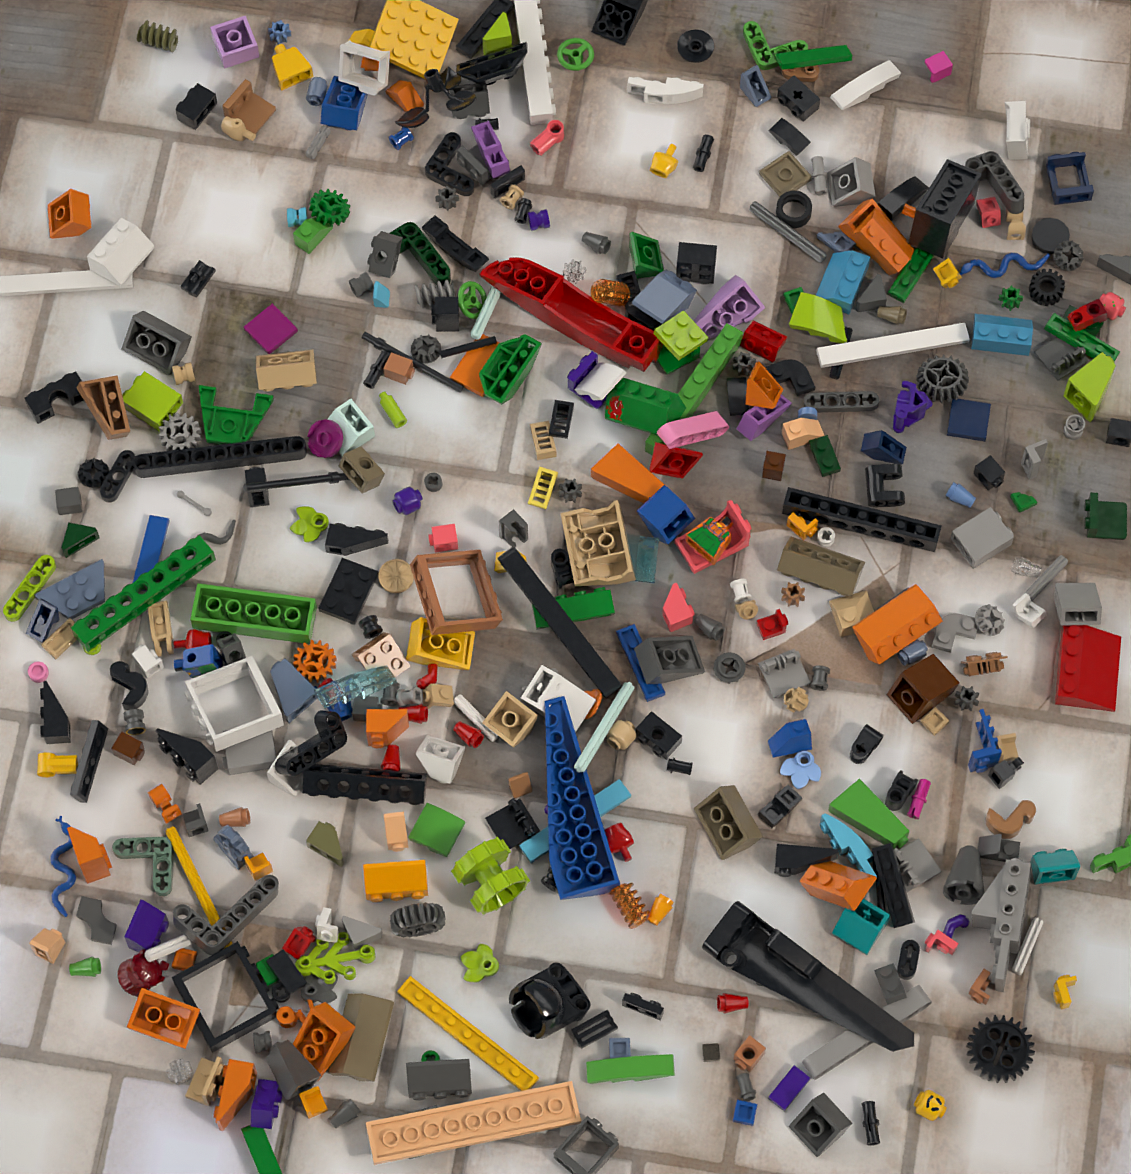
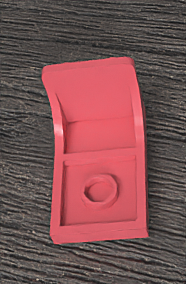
(739, 539)

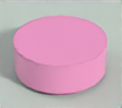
(38, 672)

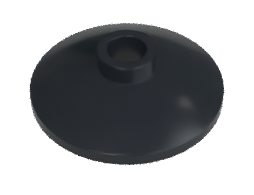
(695, 39)

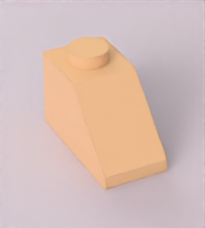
(800, 431)
(396, 831)
(47, 944)

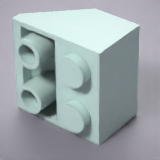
(354, 426)

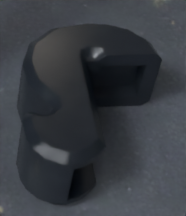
(132, 681)

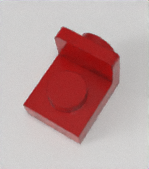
(772, 625)
(299, 941)

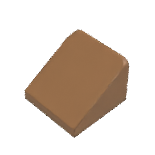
(520, 785)

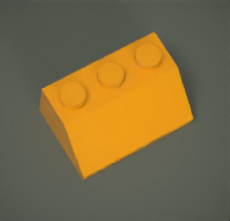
(395, 880)

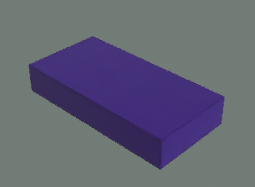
(789, 1088)

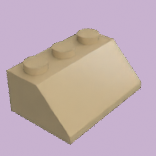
(286, 370)

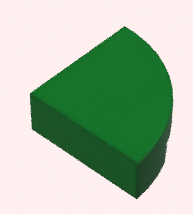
(1023, 501)

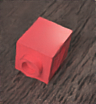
(443, 538)

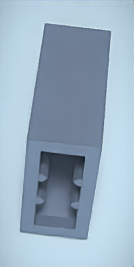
(292, 689)

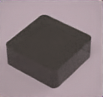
(711, 1052)

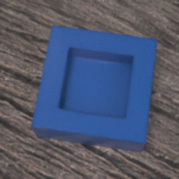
(745, 1112)

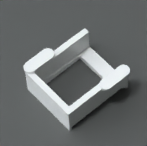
(365, 83)
(1017, 130)

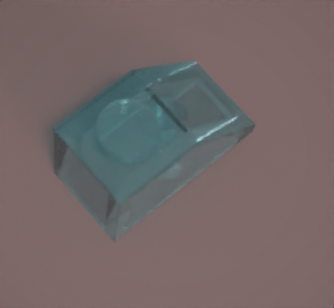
(647, 559)

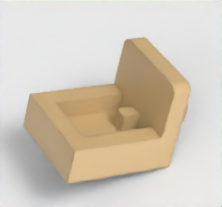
(438, 695)

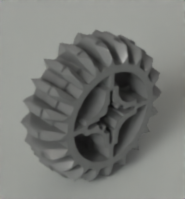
(938, 379)
(417, 920)

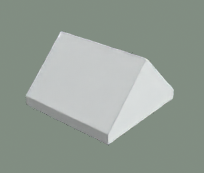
(288, 783)

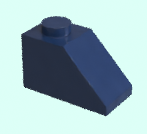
(883, 447)

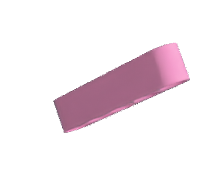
(693, 429)

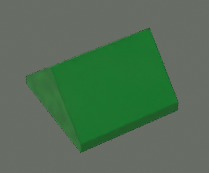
(645, 255)

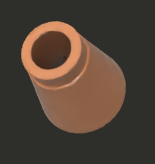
(235, 818)

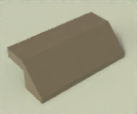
(363, 1051)

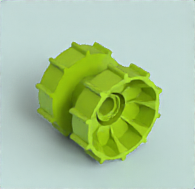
(483, 866)

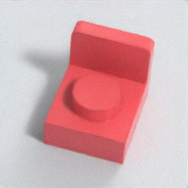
(989, 212)
(944, 943)

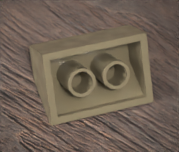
(728, 821)

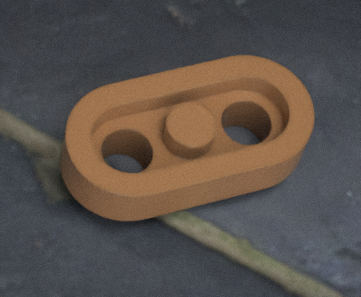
(802, 73)

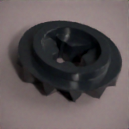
(100, 476)

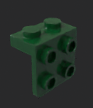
(1105, 518)

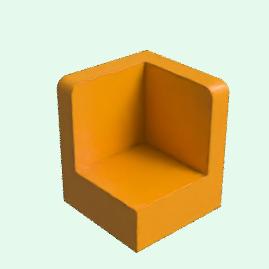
(258, 866)
(313, 1102)

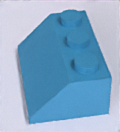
(844, 278)
(1002, 334)

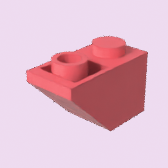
(676, 611)

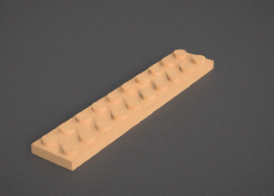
(473, 1122)

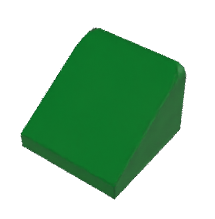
(265, 971)

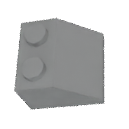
(851, 183)

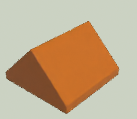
(762, 388)

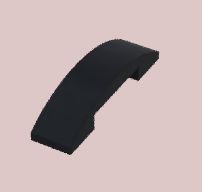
(453, 245)

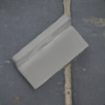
(1032, 458)

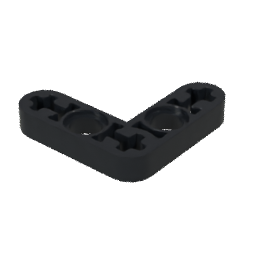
(444, 170)

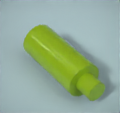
(392, 410)

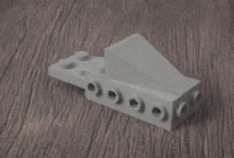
(1003, 913)

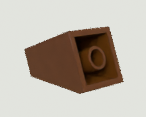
(922, 688)

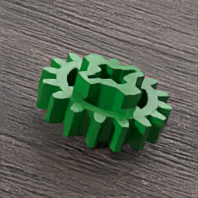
(329, 207)

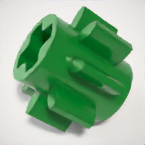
(1010, 298)

